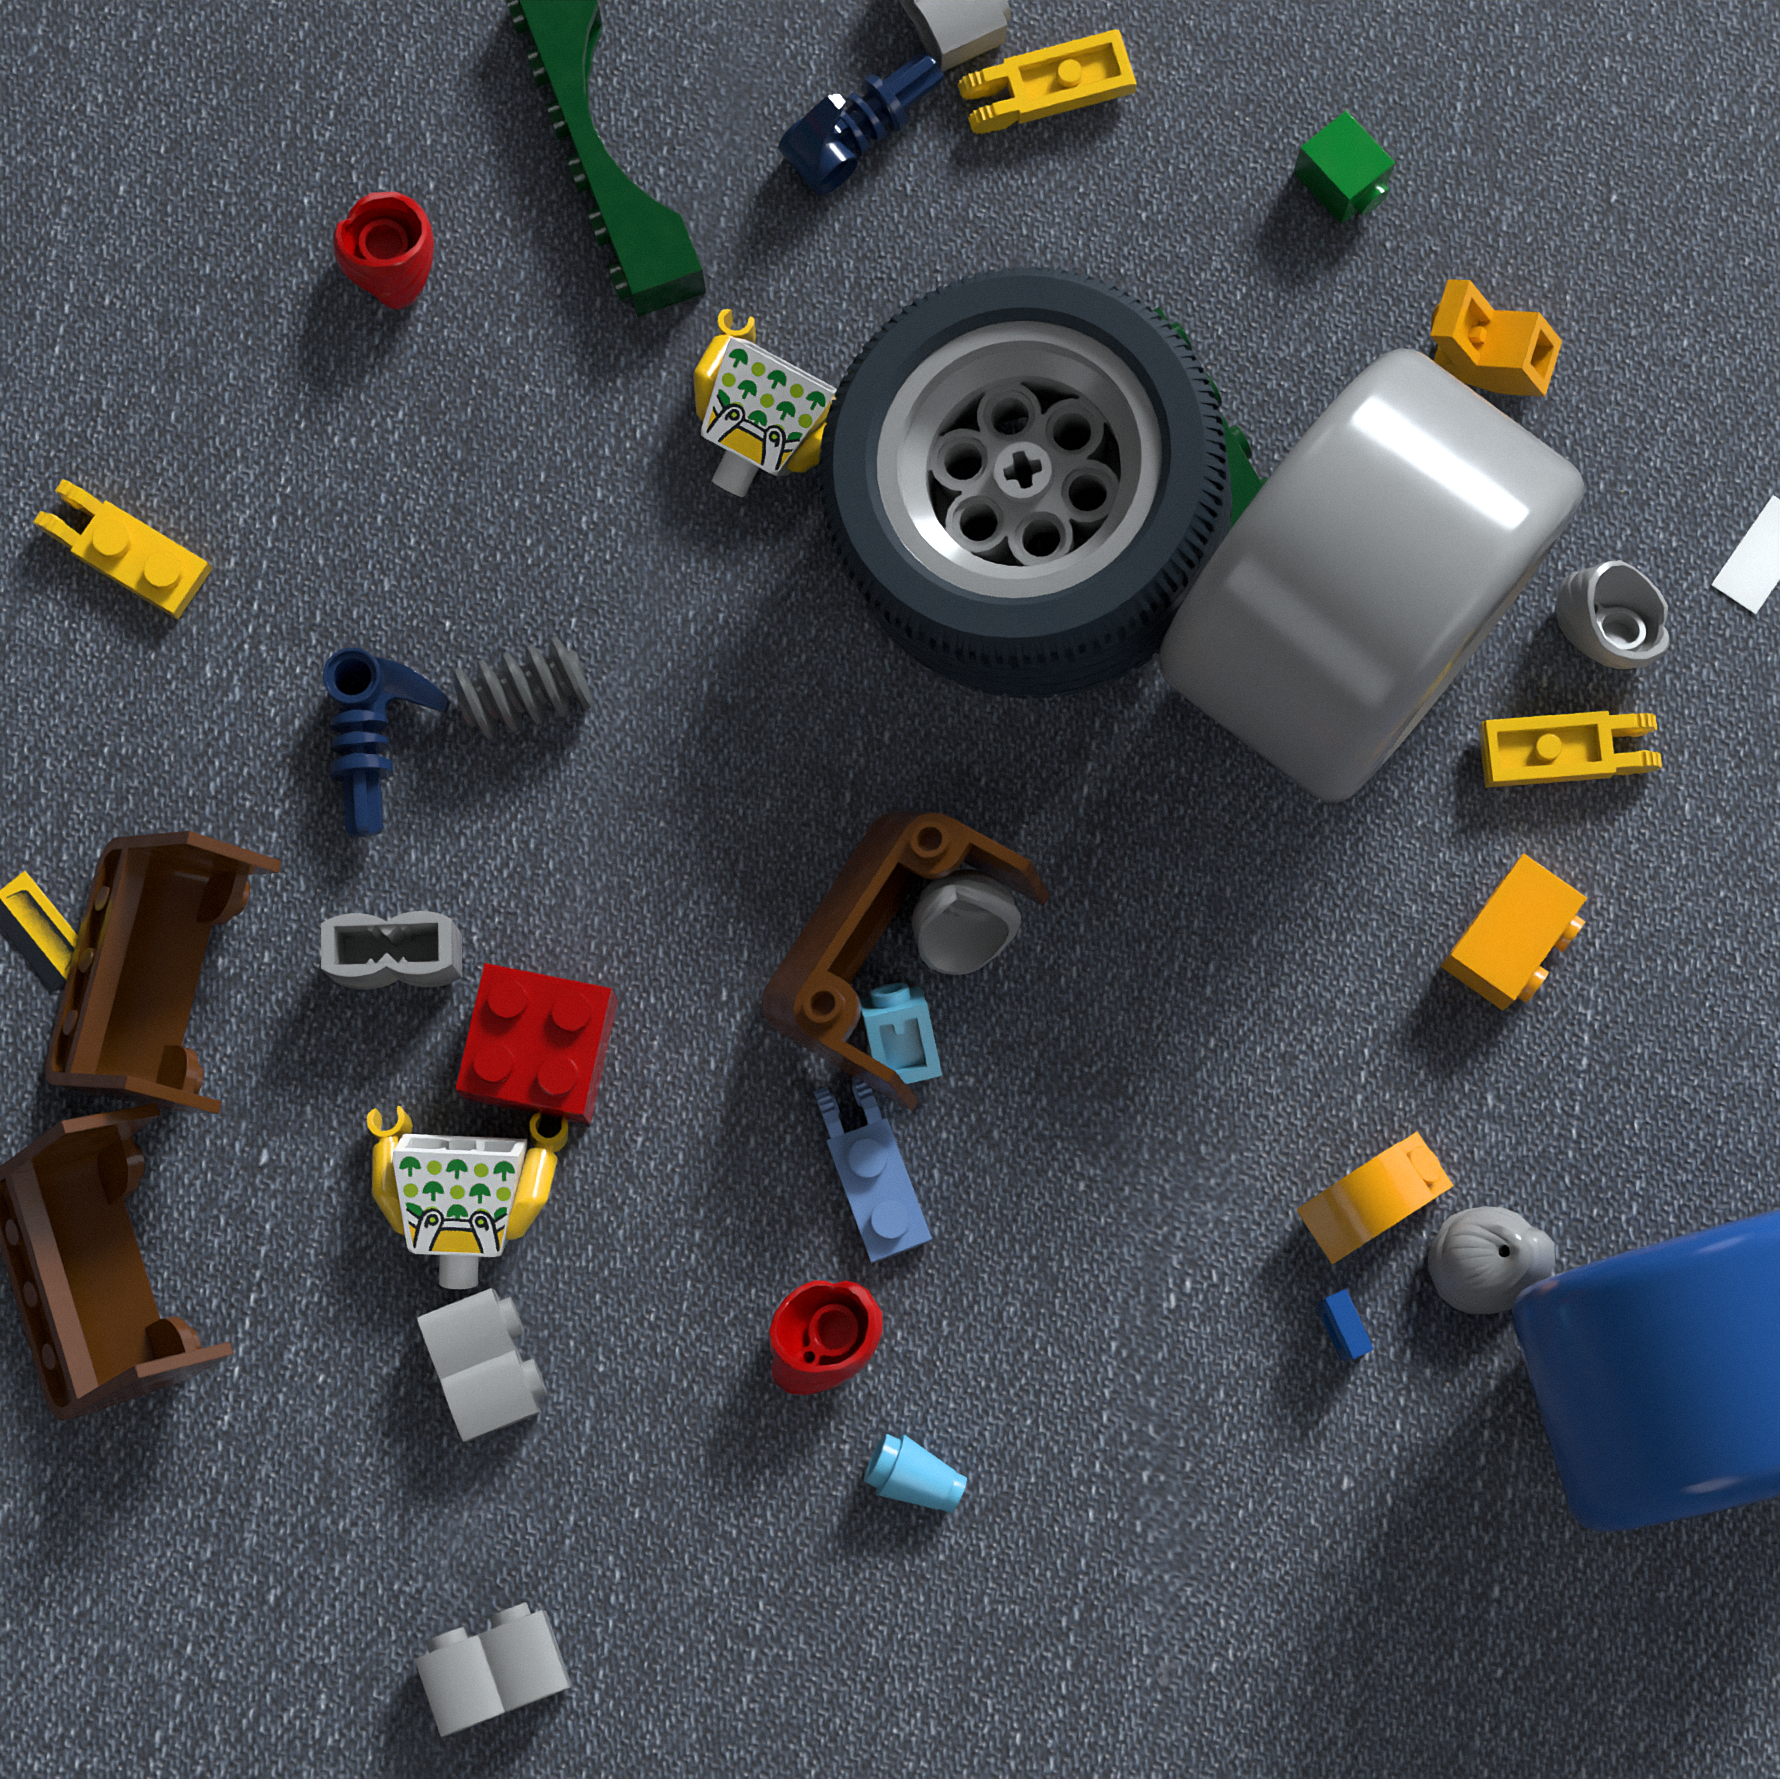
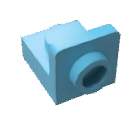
(901, 1031)

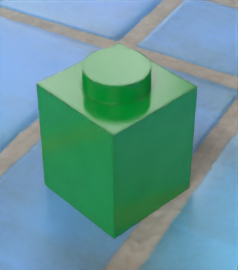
(1345, 168)

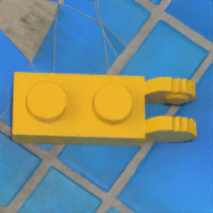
(1051, 81)
(128, 551)
(1563, 748)

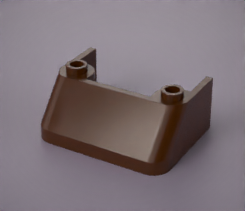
(142, 964)
(811, 988)
(83, 1272)

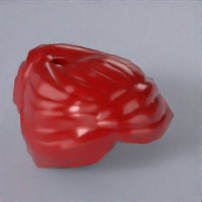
(386, 247)
(824, 1320)

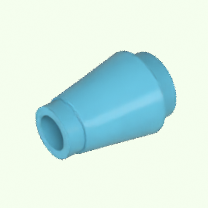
(913, 1475)

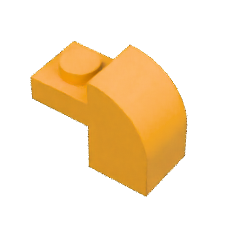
(1493, 347)
(1374, 1197)

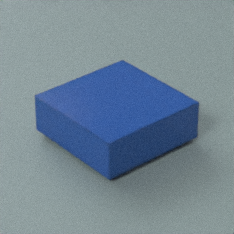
(1344, 1326)

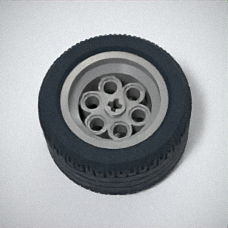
(936, 393)

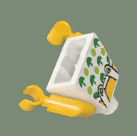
(757, 408)
(460, 1191)

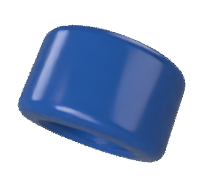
(1661, 1375)

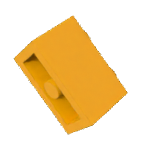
(1515, 933)

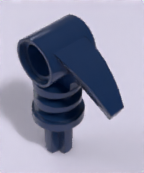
(824, 138)
(359, 723)

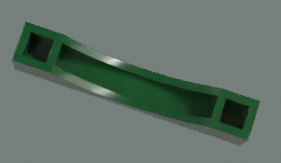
(648, 240)

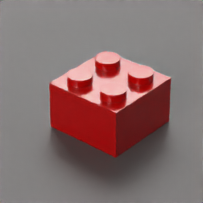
(537, 1043)

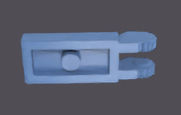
(874, 1177)

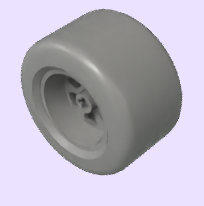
(1368, 572)

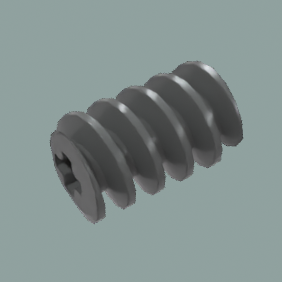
(521, 689)

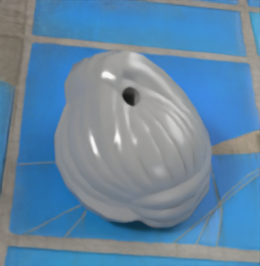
(1613, 615)
(963, 921)
(1472, 1264)

